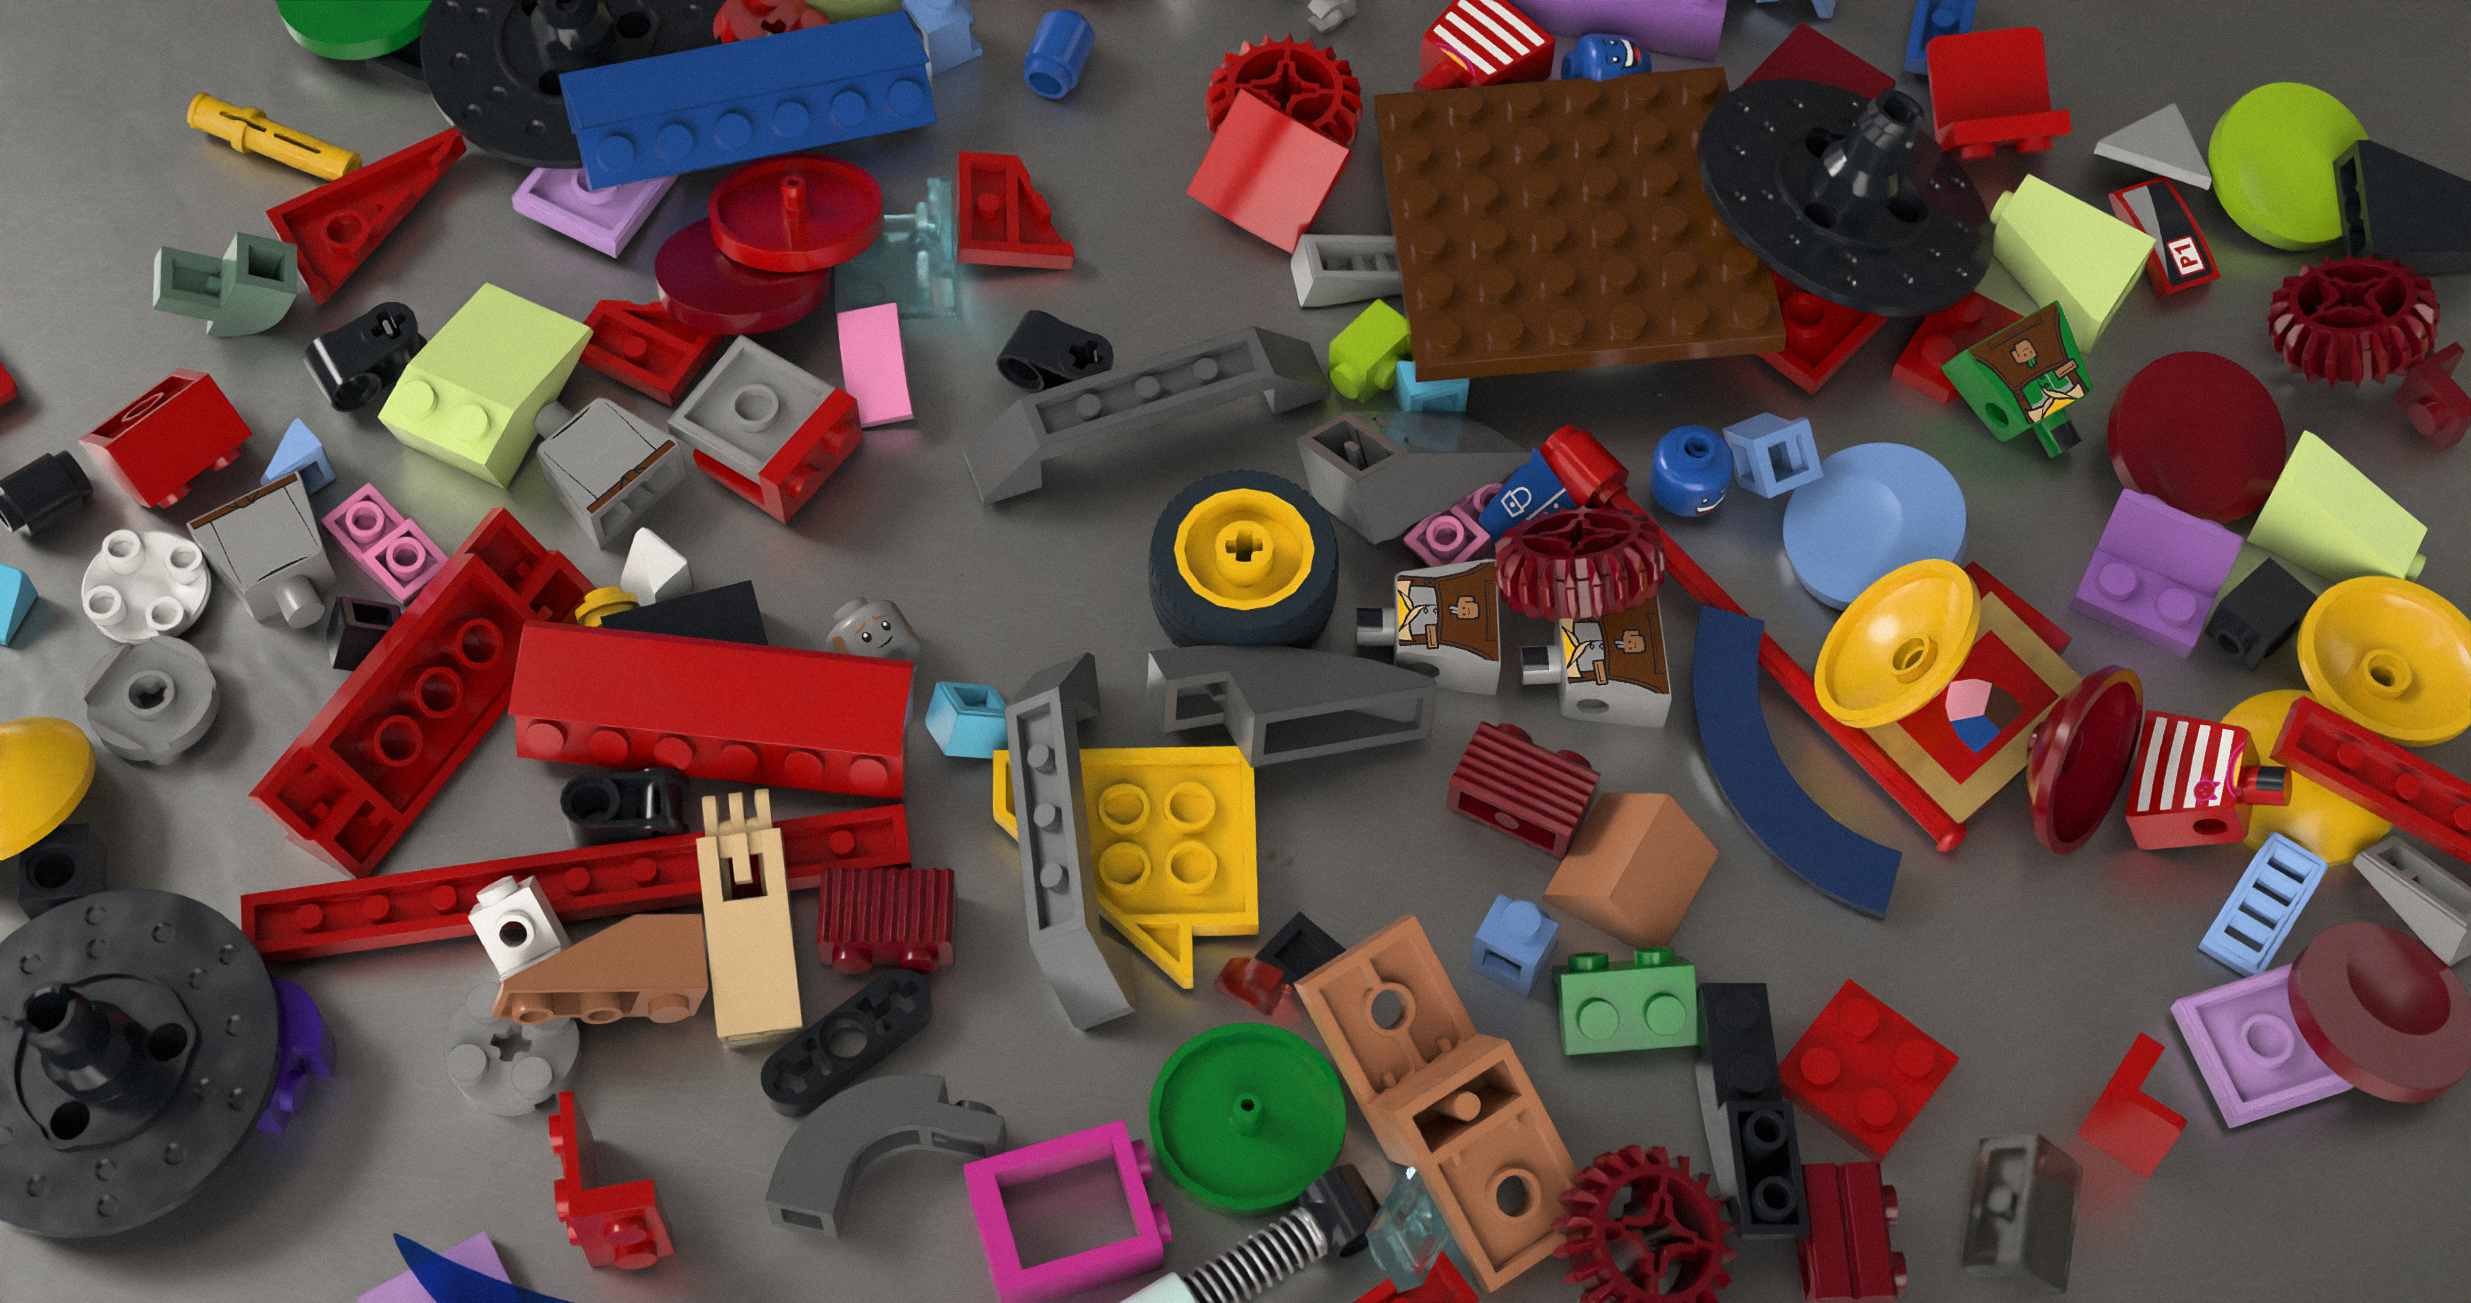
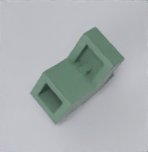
(235, 294)

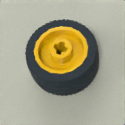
(1243, 563)

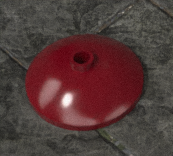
(2082, 757)

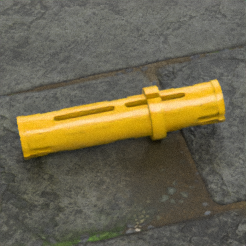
(252, 131)

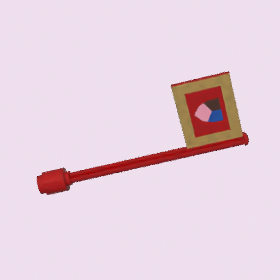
(1934, 762)

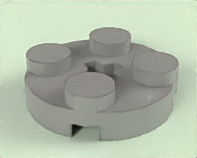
(156, 732)
(514, 1085)

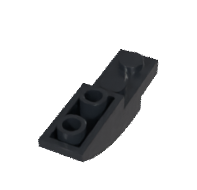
(1745, 1116)

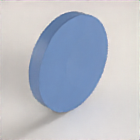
(1870, 517)

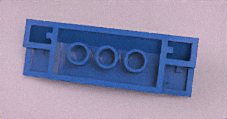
(748, 100)

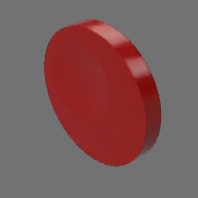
(796, 213)

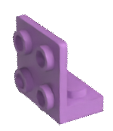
(2156, 572)

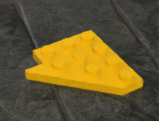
(1166, 844)

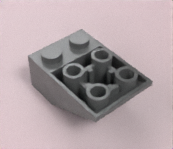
(1402, 466)

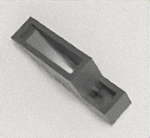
(1289, 699)

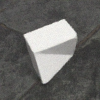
(655, 570)

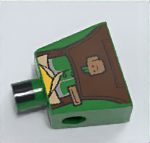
(2025, 379)

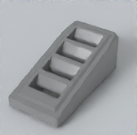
(1319, 274)
(2422, 894)

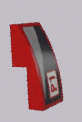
(2180, 252)

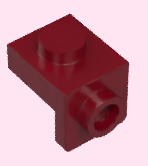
(2434, 399)

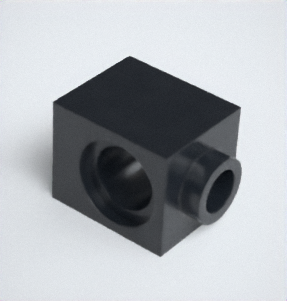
(2260, 615)
(63, 852)

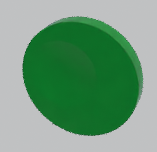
(353, 26)
(1246, 1119)

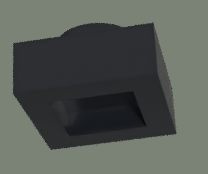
(1299, 951)

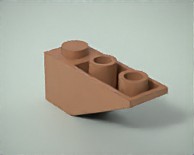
(629, 970)

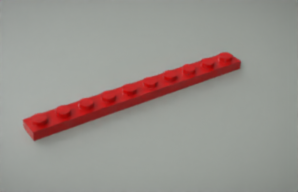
(575, 881)

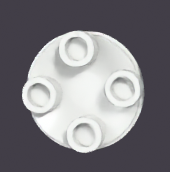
(145, 586)

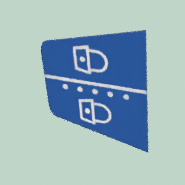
(1526, 494)

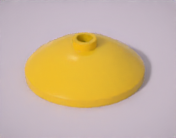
(2402, 639)
(1898, 644)
(42, 778)
(2316, 816)

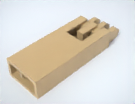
(750, 937)

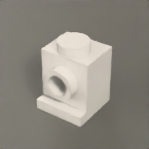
(522, 903)

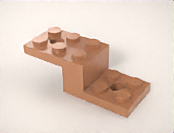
(1444, 1098)

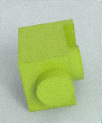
(1367, 352)

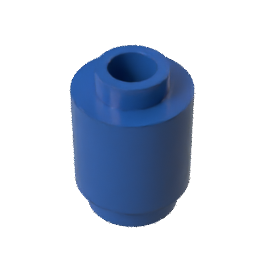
(1058, 53)

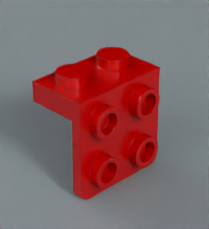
(1992, 93)
(801, 463)
(613, 1222)

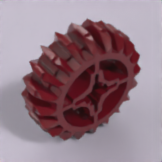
(2353, 320)
(1580, 563)
(1668, 1211)

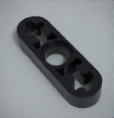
(843, 1070)

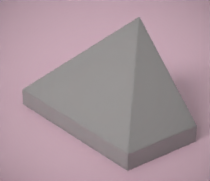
(2160, 146)

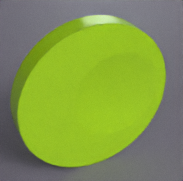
(2276, 163)

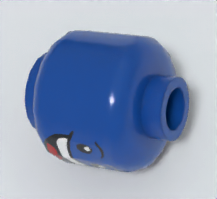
(1605, 58)
(1691, 470)

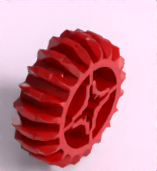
(1309, 79)

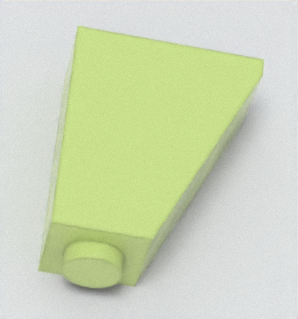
(2069, 255)
(2337, 520)

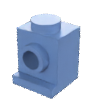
(943, 32)
(1773, 454)
(1520, 934)

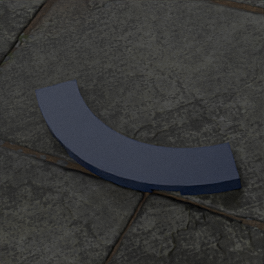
(1758, 782)

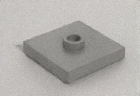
(748, 407)

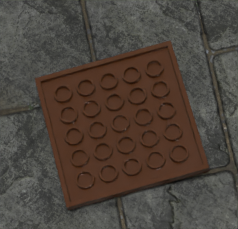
(1566, 228)

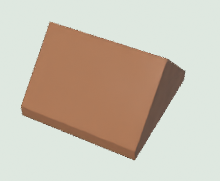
(1634, 868)

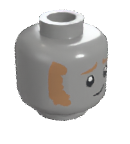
(873, 631)

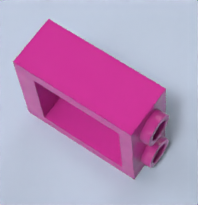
(1082, 1270)

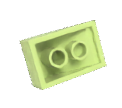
(484, 382)

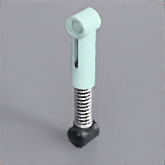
(1328, 1222)

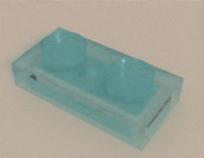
(1407, 1232)

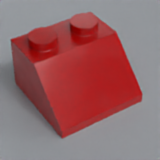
(168, 438)

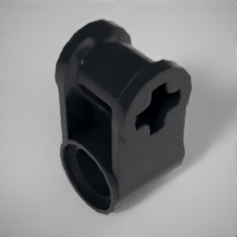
(1051, 353)
(361, 358)
(629, 804)

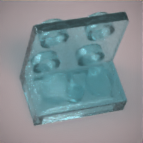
(907, 262)

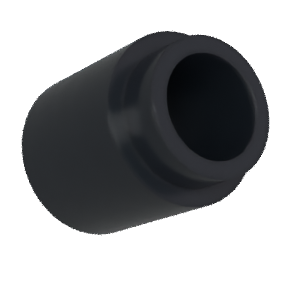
(42, 493)

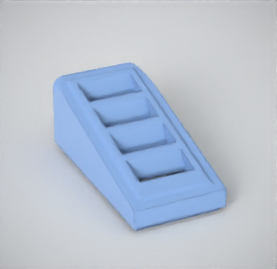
(2283, 870)

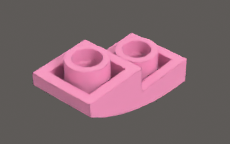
(876, 363)
(1455, 533)
(384, 543)

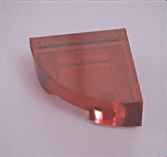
(1252, 983)

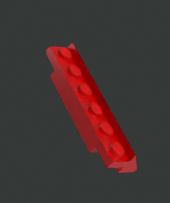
(418, 699)
(713, 709)

